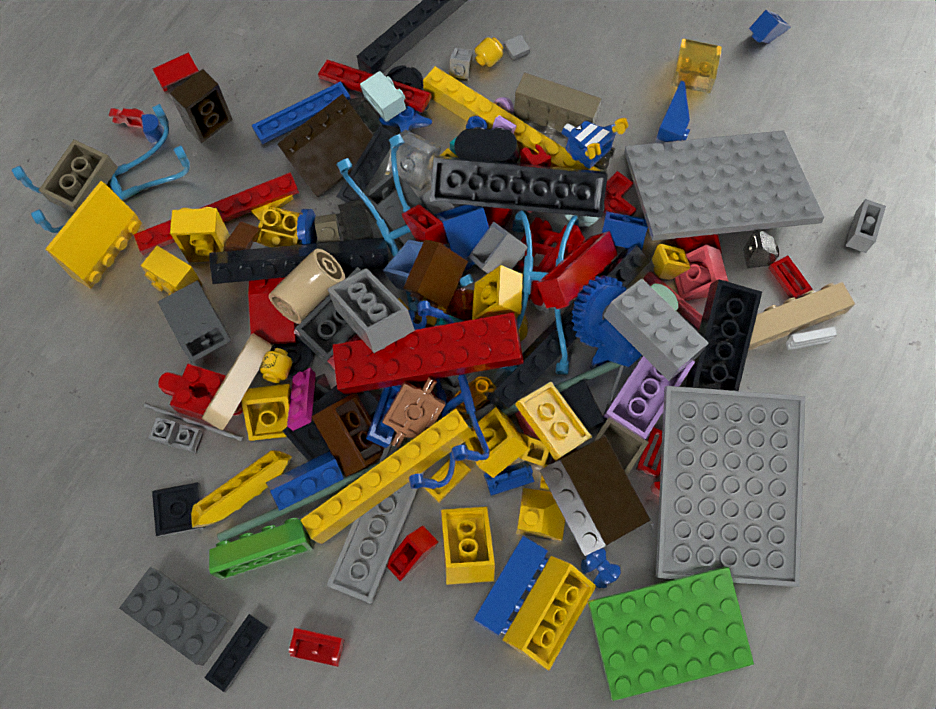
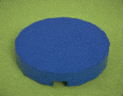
(306, 227)

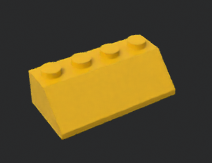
(549, 612)

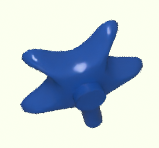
(408, 120)

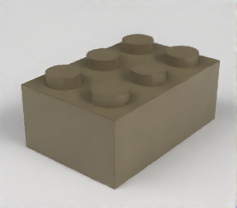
(77, 175)

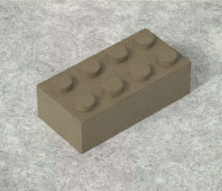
(553, 103)

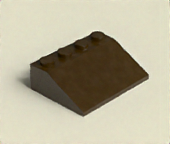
(324, 141)
(595, 495)

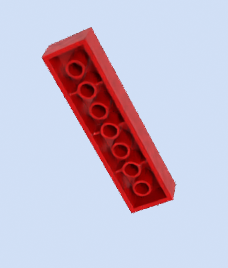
(430, 353)

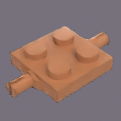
(413, 411)

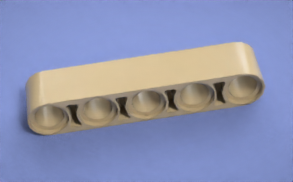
(236, 382)

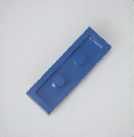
(378, 431)

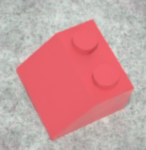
(705, 269)

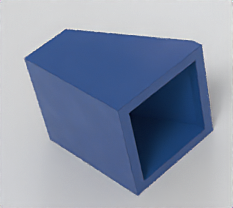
(464, 229)

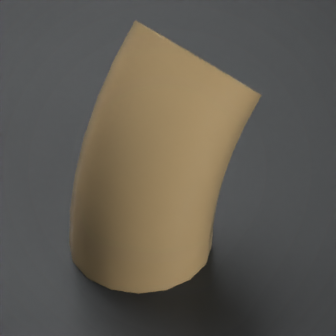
(306, 285)

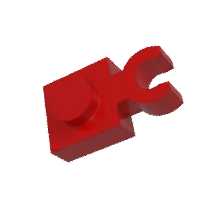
(131, 117)

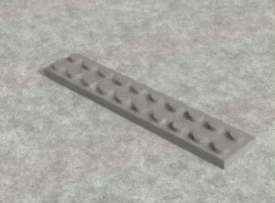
(375, 534)

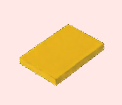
(553, 420)

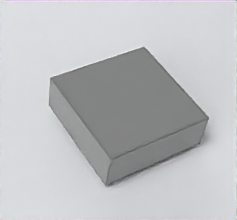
(516, 47)

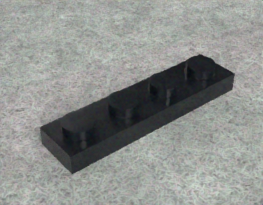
(367, 164)

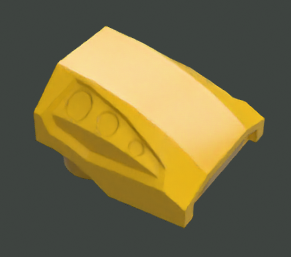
(278, 227)

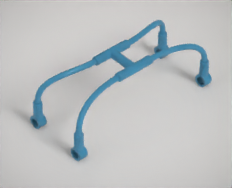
(39, 217)
(519, 225)
(388, 236)

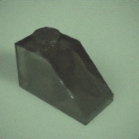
(760, 250)

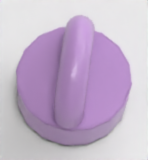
(505, 103)

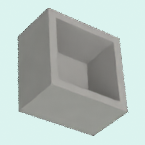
(497, 249)

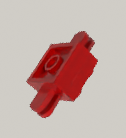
(193, 390)

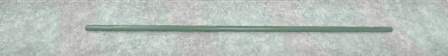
(274, 513)

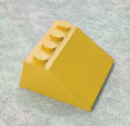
(94, 236)

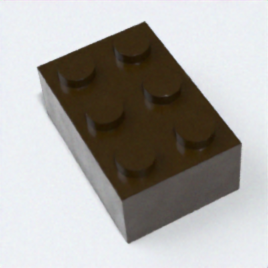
(201, 105)

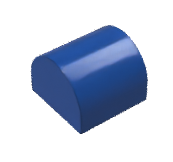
(152, 128)

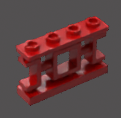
(543, 231)

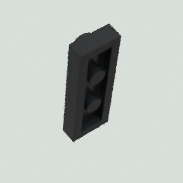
(237, 653)

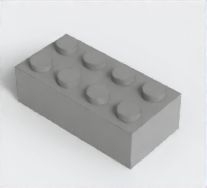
(371, 310)
(655, 329)

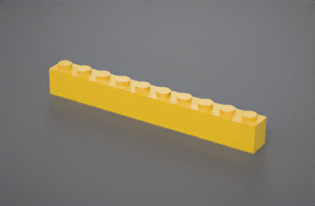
(468, 103)

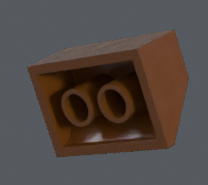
(345, 432)

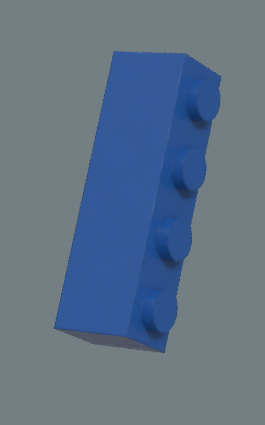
(510, 586)

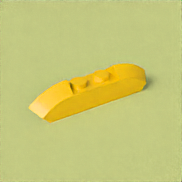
(239, 489)

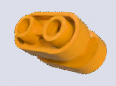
(477, 388)

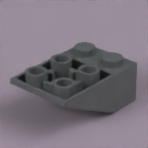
(388, 205)
(194, 321)

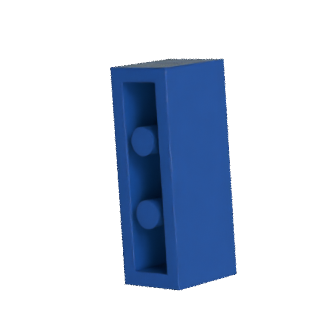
(304, 480)

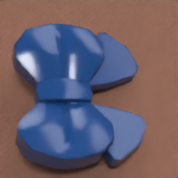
(607, 572)

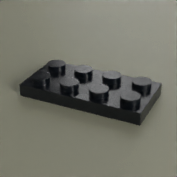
(308, 437)

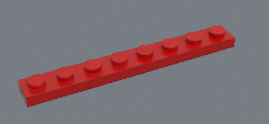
(228, 208)

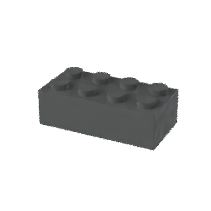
(324, 328)
(176, 616)

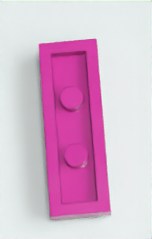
(301, 399)

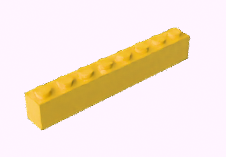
(386, 477)

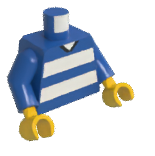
(591, 142)

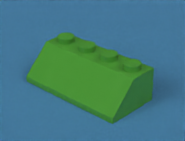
(259, 549)

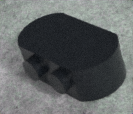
(487, 144)

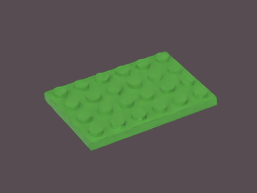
(670, 633)

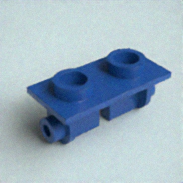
(510, 478)

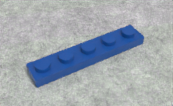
(297, 114)

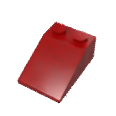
(264, 317)

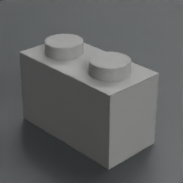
(865, 225)

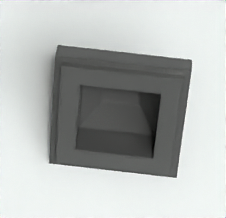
(321, 387)

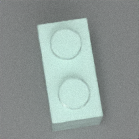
(383, 95)

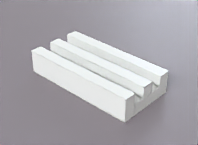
(811, 338)

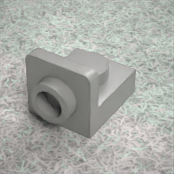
(460, 63)

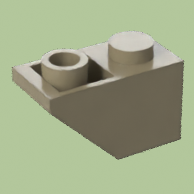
(327, 228)

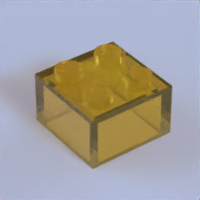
(696, 65)

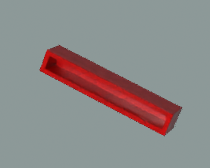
(576, 270)

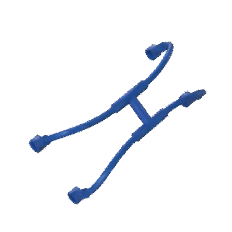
(458, 452)

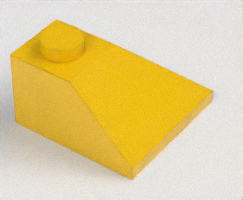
(540, 515)

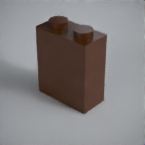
(435, 274)

